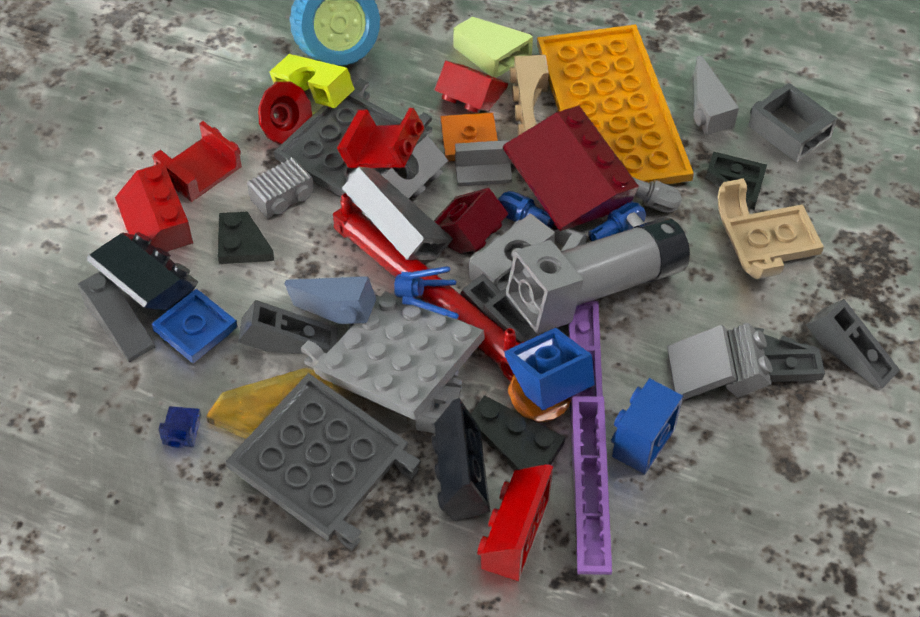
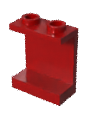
(380, 145)
(201, 164)

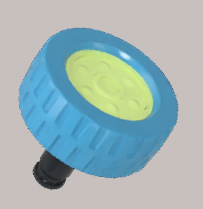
(335, 29)

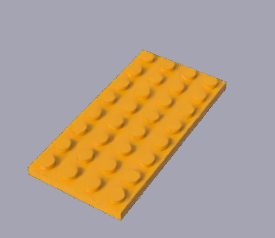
(621, 95)

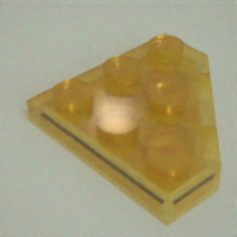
(248, 406)

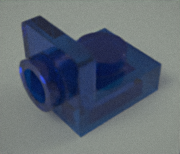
(180, 427)

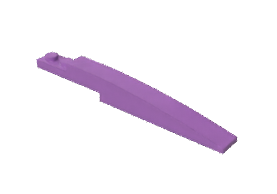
(590, 453)

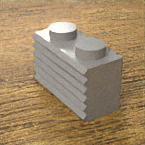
(280, 188)
(749, 360)

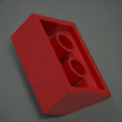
(153, 208)
(516, 521)

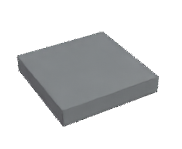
(701, 362)

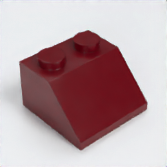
(471, 219)

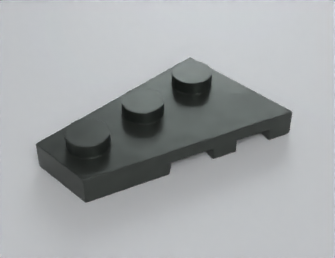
(516, 437)

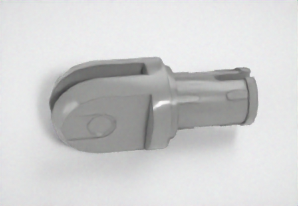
(658, 195)

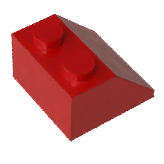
(469, 86)

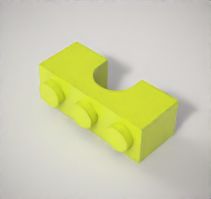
(327, 82)

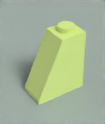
(491, 45)

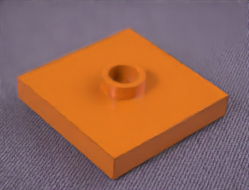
(466, 129)

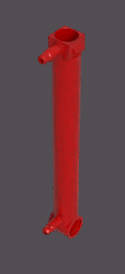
(357, 227)

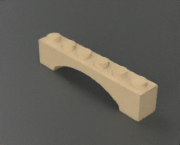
(530, 80)

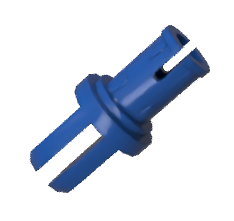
(520, 206)
(617, 221)

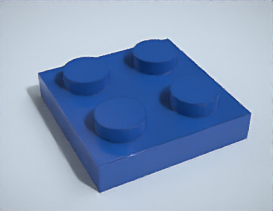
(194, 325)

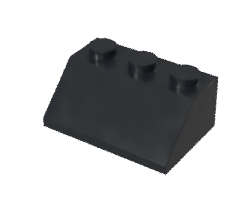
(143, 271)
(460, 463)

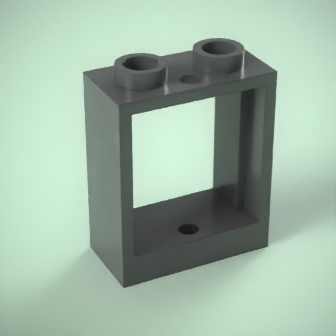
(789, 142)

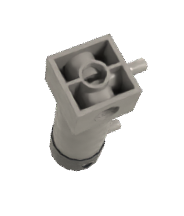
(552, 282)

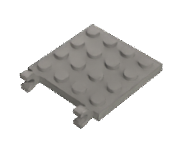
(397, 355)

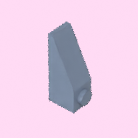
(336, 299)

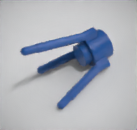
(410, 285)

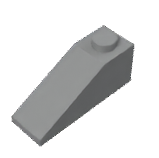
(712, 103)

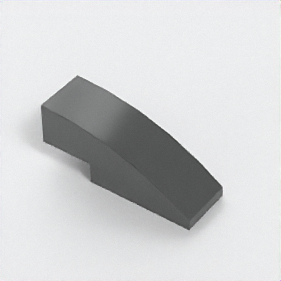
(498, 307)

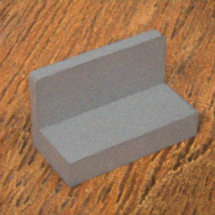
(482, 163)

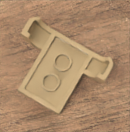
(765, 237)

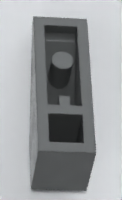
(115, 315)
(282, 330)
(852, 343)

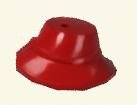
(290, 107)

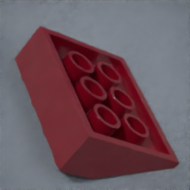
(571, 168)

